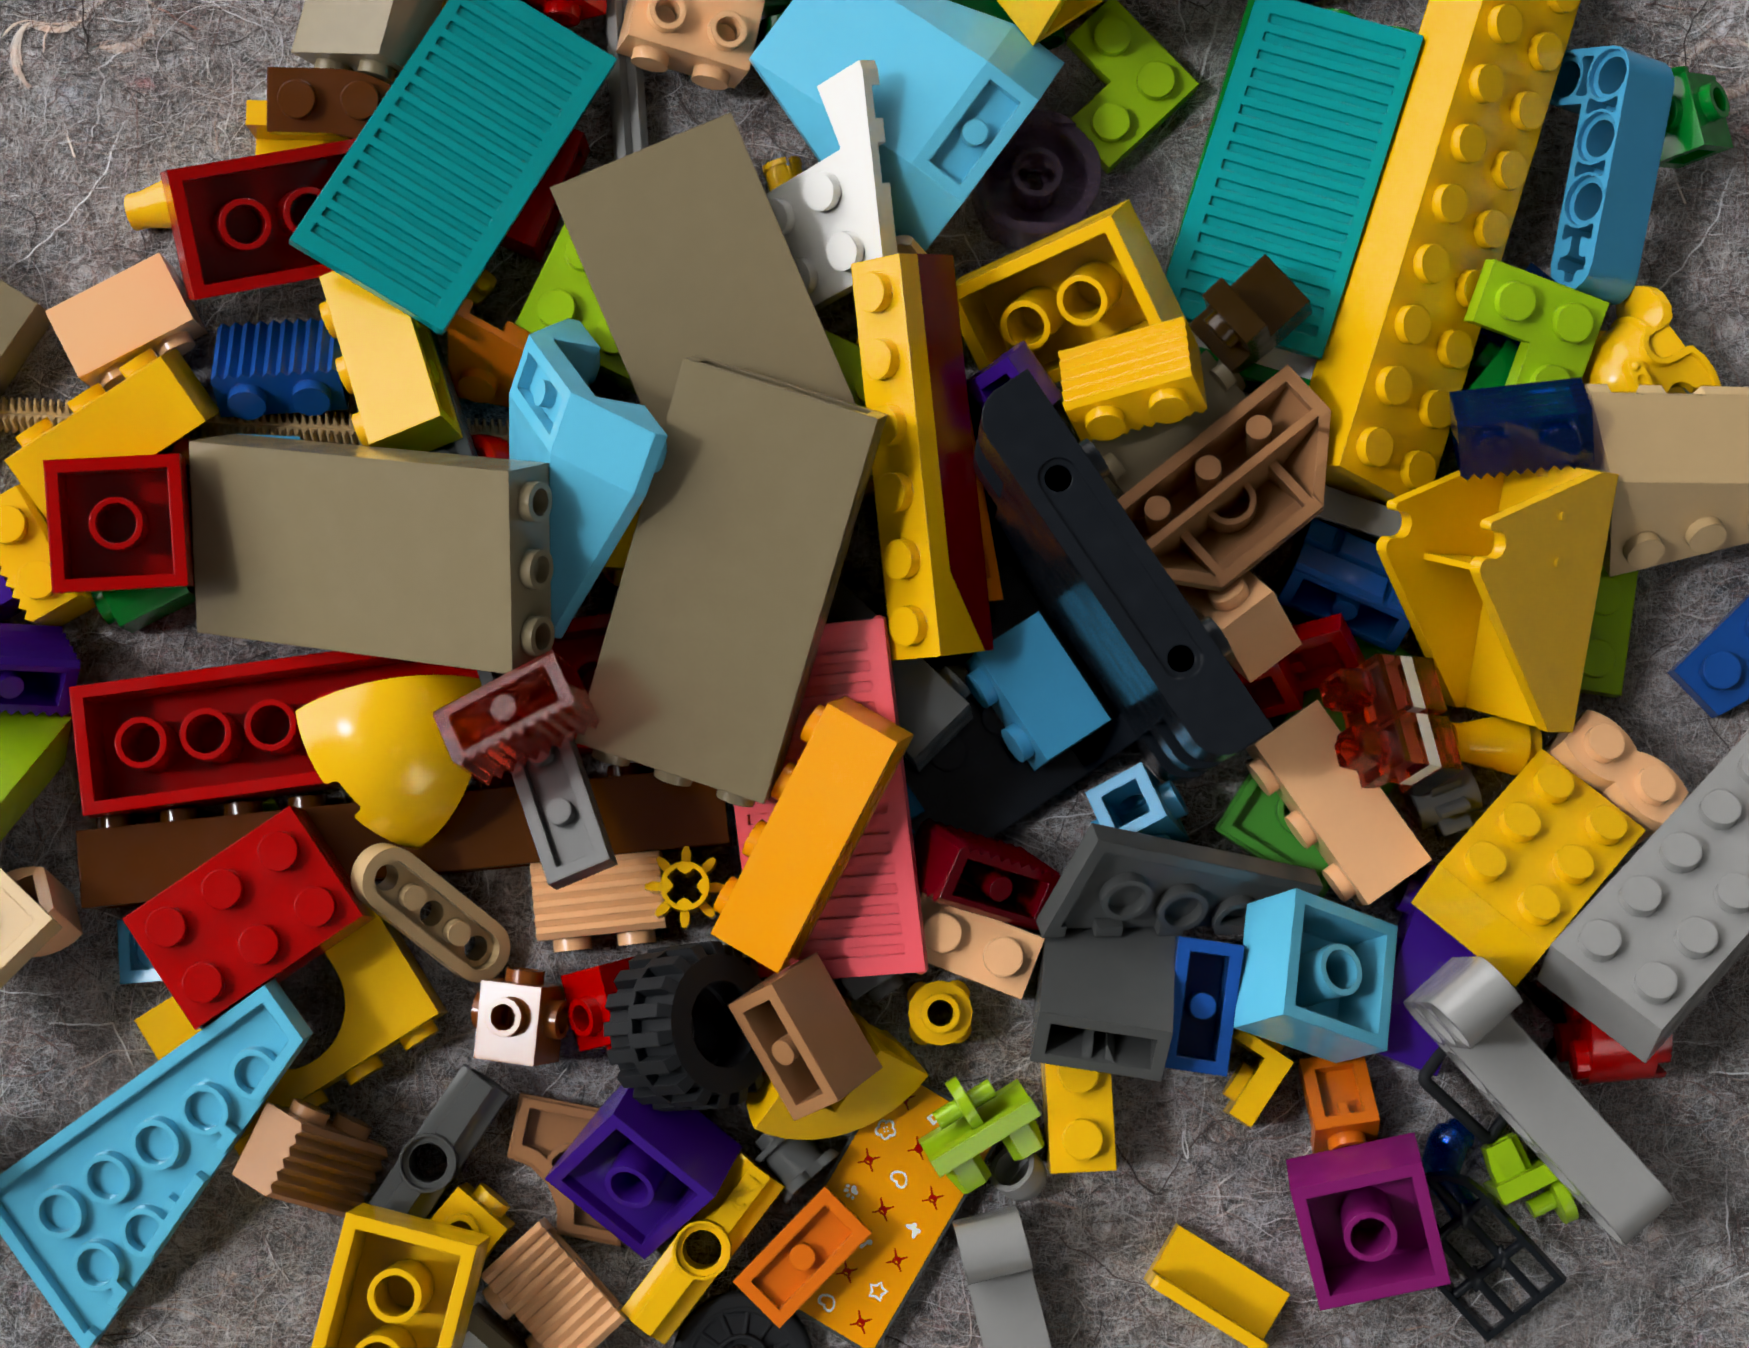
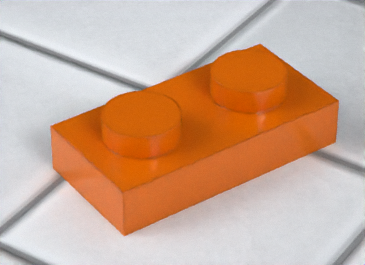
(802, 1256)

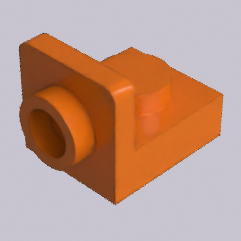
(1339, 1102)

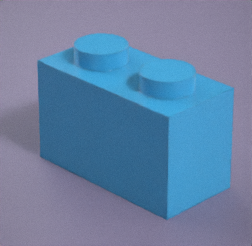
(1034, 692)

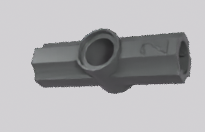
(454, 1126)

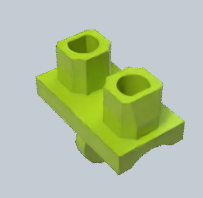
(974, 1124)
(1517, 1176)

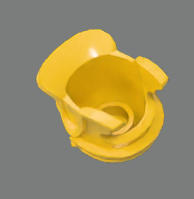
(1646, 350)

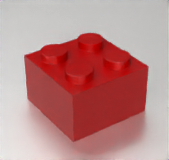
(118, 523)

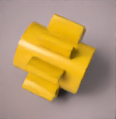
(686, 869)

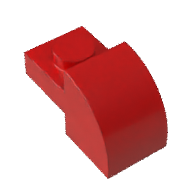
(1324, 650)

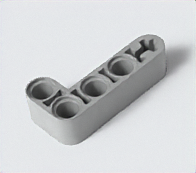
(1001, 1279)

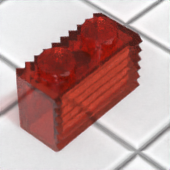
(516, 717)

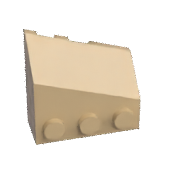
(1678, 472)

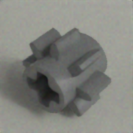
(1446, 805)

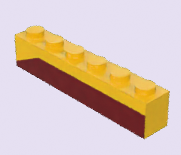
(924, 456)

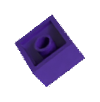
(644, 1169)

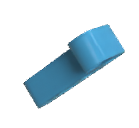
(1612, 167)

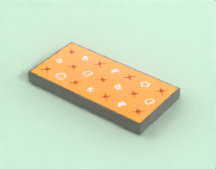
(907, 1207)

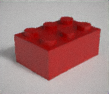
(239, 214)
(248, 916)

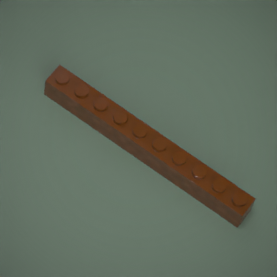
(488, 831)

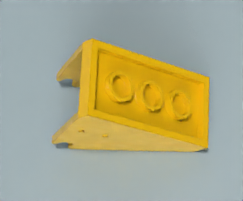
(1504, 585)

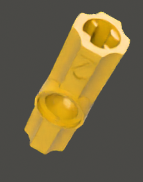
(678, 1281)

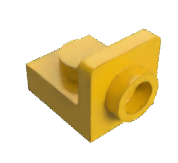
(1254, 1086)

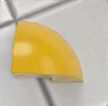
(389, 752)
(861, 1107)

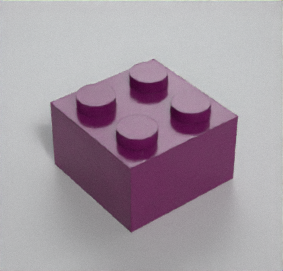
(1367, 1221)

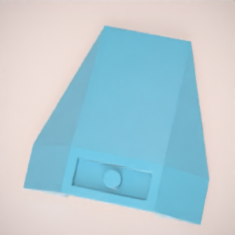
(946, 92)
(596, 455)

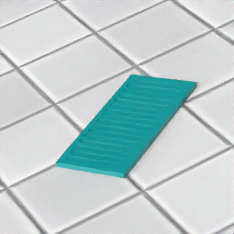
(453, 155)
(1295, 158)

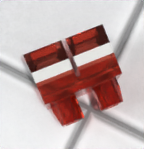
(1393, 723)

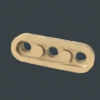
(452, 915)

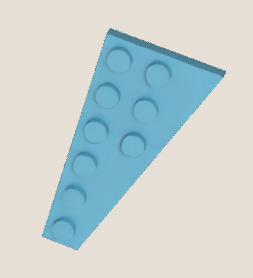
(122, 1177)

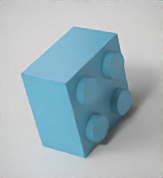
(1316, 976)

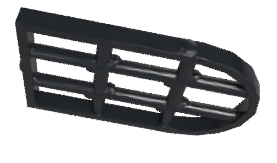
(1501, 1255)

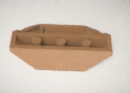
(1237, 486)

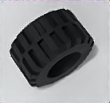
(654, 1031)

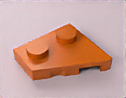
(483, 357)

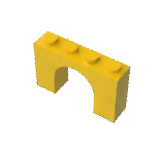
(384, 1006)

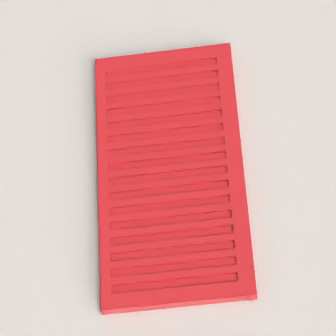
(875, 909)

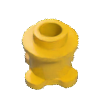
(922, 995)

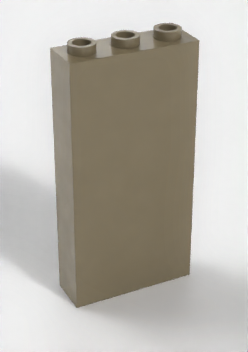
(696, 267)
(373, 550)
(730, 580)

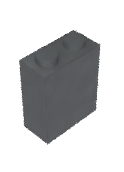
(1105, 1002)

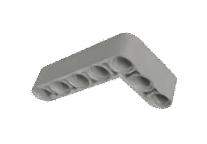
(1469, 1018)

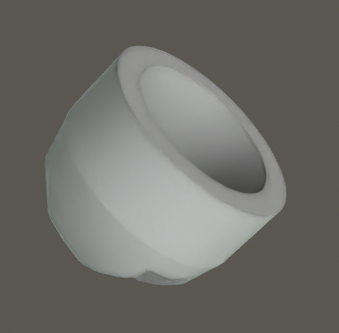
(1018, 1179)

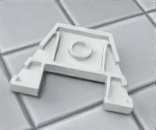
(840, 206)

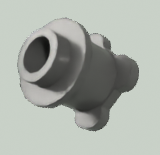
(793, 1162)

